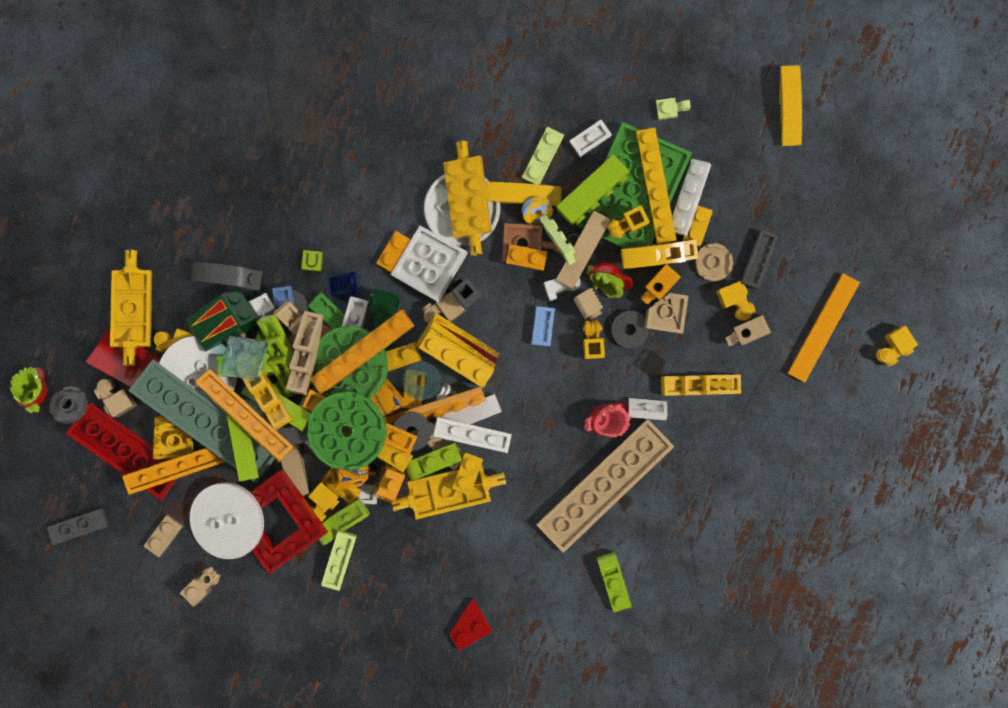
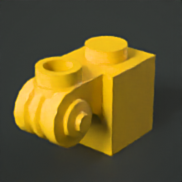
(632, 221)
(736, 295)
(163, 339)
(900, 343)
(593, 345)
(324, 498)

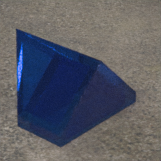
(345, 286)

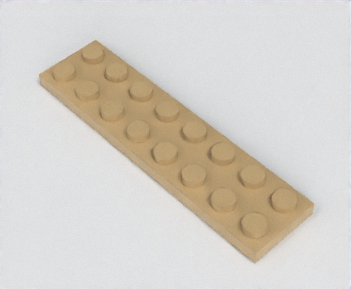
(605, 485)

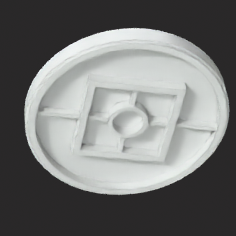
(438, 213)
(190, 362)
(226, 520)

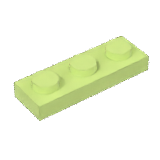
(542, 156)
(558, 239)
(338, 560)

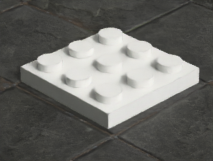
(429, 263)

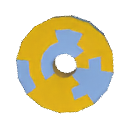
(530, 209)

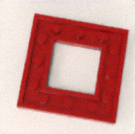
(310, 525)

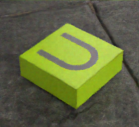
(312, 260)

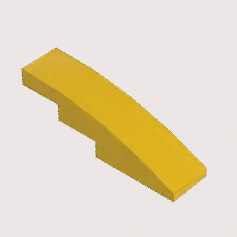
(791, 105)
(519, 192)
(700, 385)
(268, 400)

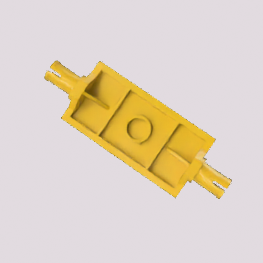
(467, 197)
(131, 308)
(435, 493)

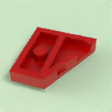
(470, 626)

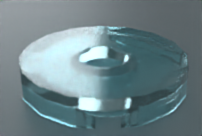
(410, 380)

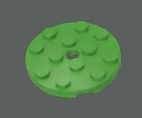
(364, 380)
(349, 410)

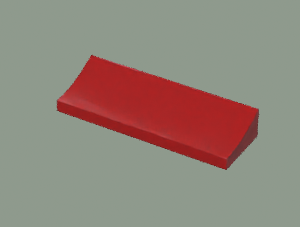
(111, 358)
(116, 446)

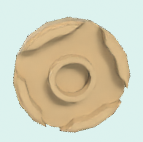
(713, 262)

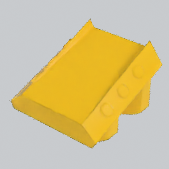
(170, 440)

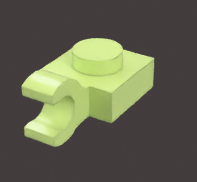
(668, 108)

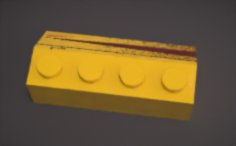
(458, 350)

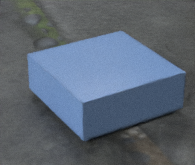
(281, 294)

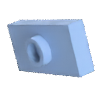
(543, 326)

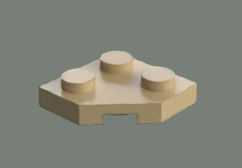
(667, 314)

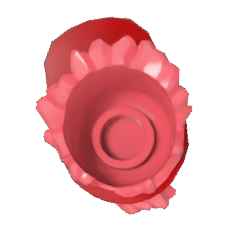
(609, 420)

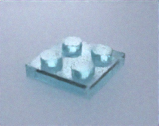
(243, 358)

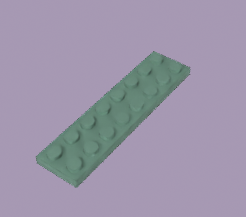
(192, 413)

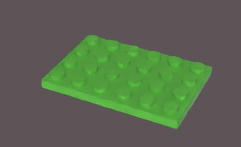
(633, 190)

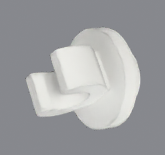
(444, 391)

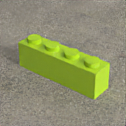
(594, 188)

